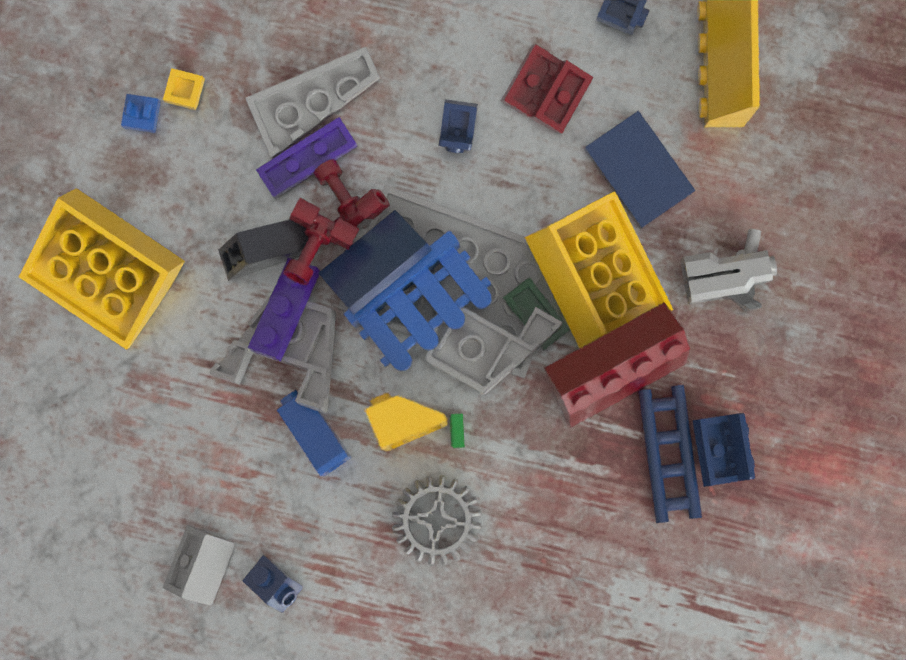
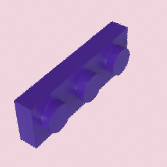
(304, 157)
(281, 315)

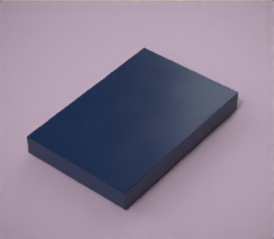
(639, 169)
(374, 261)

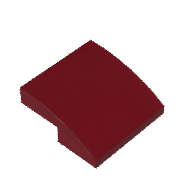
(547, 89)

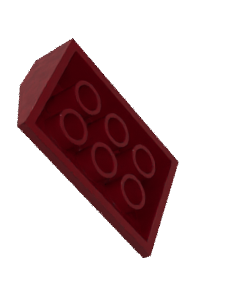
(618, 364)

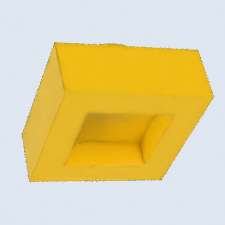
(183, 89)

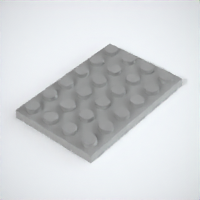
(492, 252)

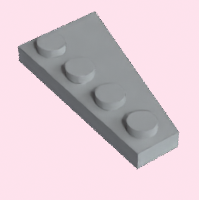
(305, 101)

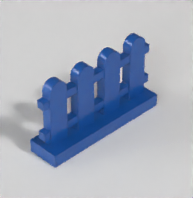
(428, 285)

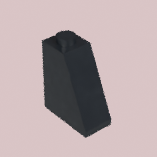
(262, 248)

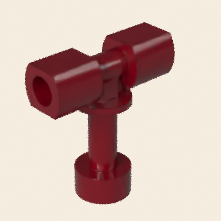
(352, 209)
(320, 231)

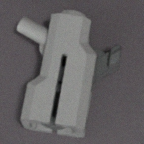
(729, 277)

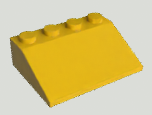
(729, 62)
(100, 267)
(596, 269)

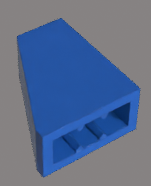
(313, 435)

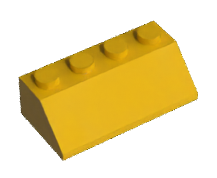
(401, 420)

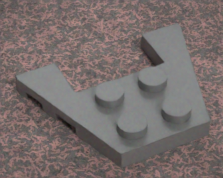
(308, 349)
(483, 352)

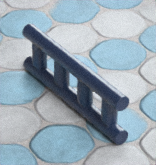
(687, 466)

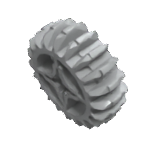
(408, 516)

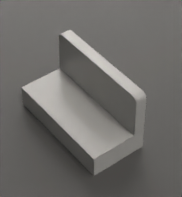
(198, 566)

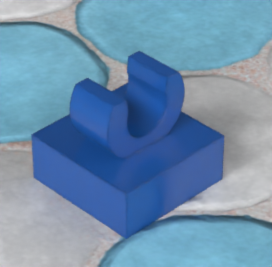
(140, 113)

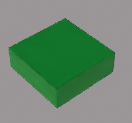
(457, 431)

